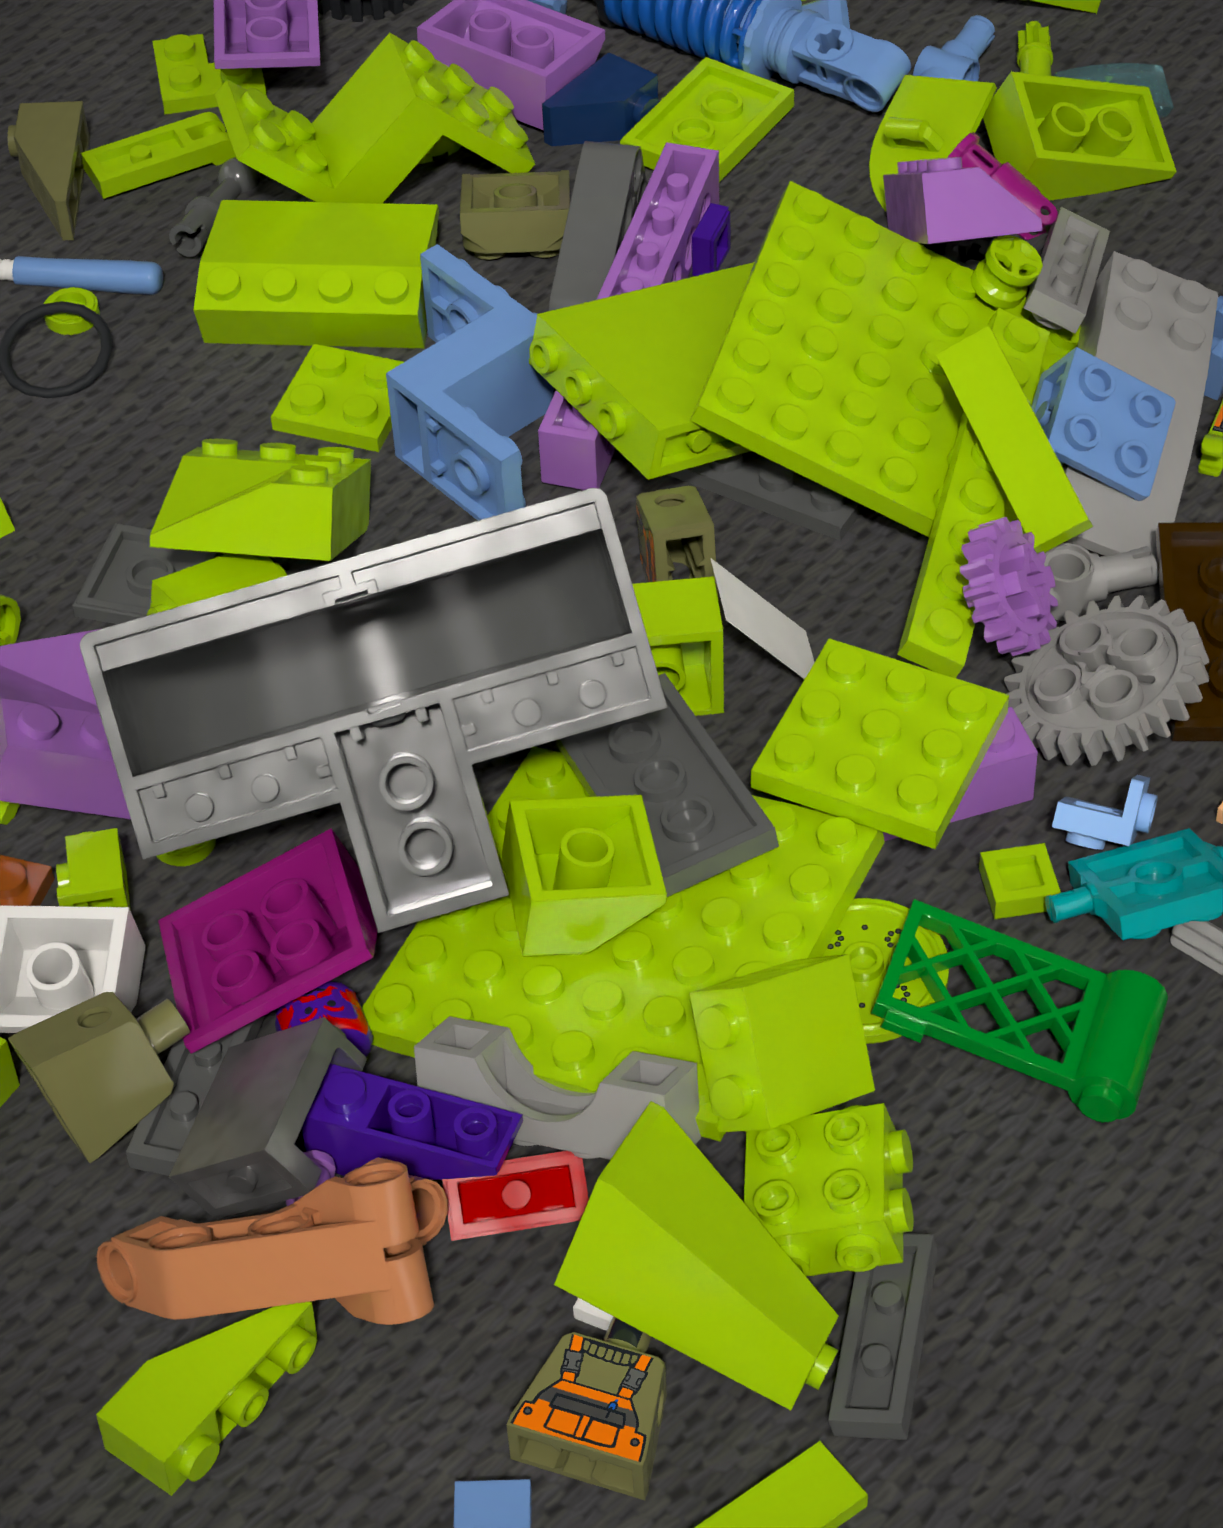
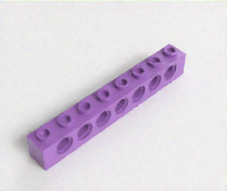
(651, 254)

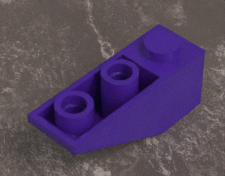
(428, 1131)

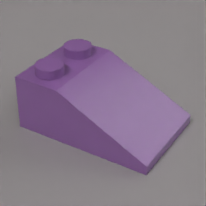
(266, 33)

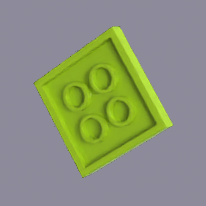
(880, 742)

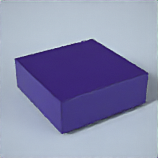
(711, 240)

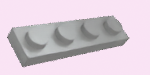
(1068, 272)

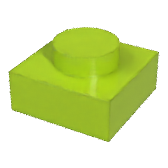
(1018, 880)

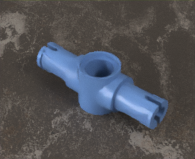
(959, 56)

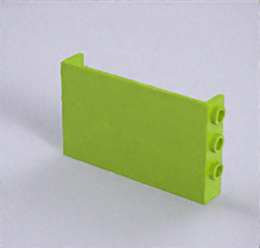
(641, 365)

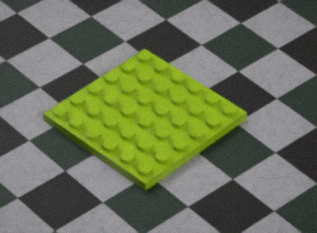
(840, 362)
(592, 1009)

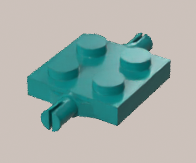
(1145, 885)

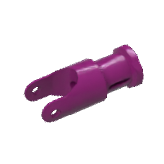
(1008, 177)

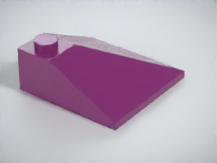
(267, 938)

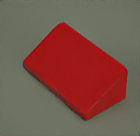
(520, 1197)

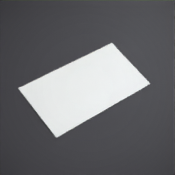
(763, 622)

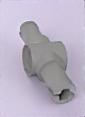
(1087, 577)

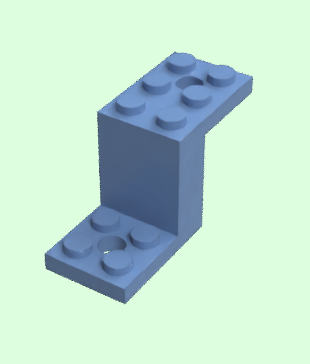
(468, 389)

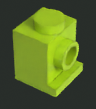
(93, 871)

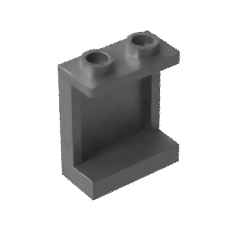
(247, 1127)

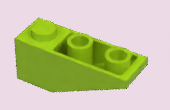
(191, 1397)

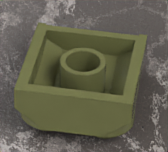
(514, 213)

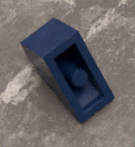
(600, 103)

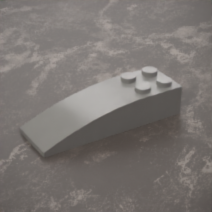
(1163, 336)

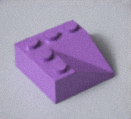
(53, 731)

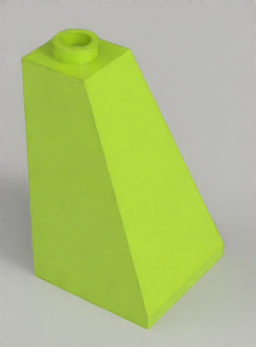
(695, 1267)

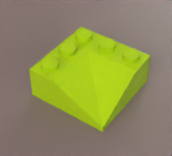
(265, 501)

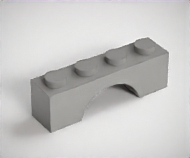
(488, 1067)

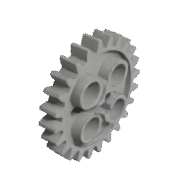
(1108, 680)

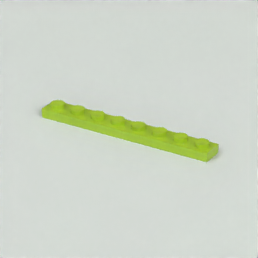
(939, 617)

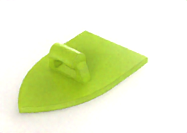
(926, 123)

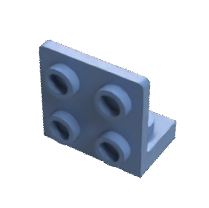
(1104, 421)

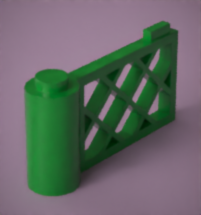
(1111, 1027)

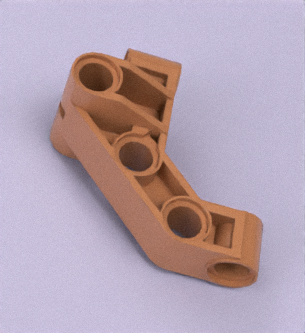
(340, 1241)

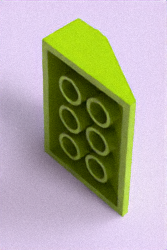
(315, 274)

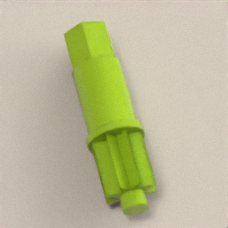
(1034, 49)

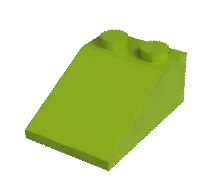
(1077, 134)

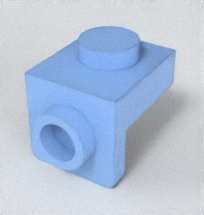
(1095, 824)

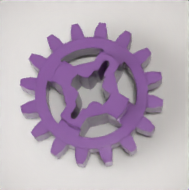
(1009, 586)

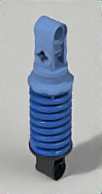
(771, 39)

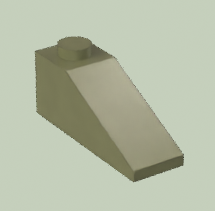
(49, 151)

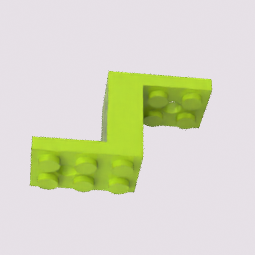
(374, 127)

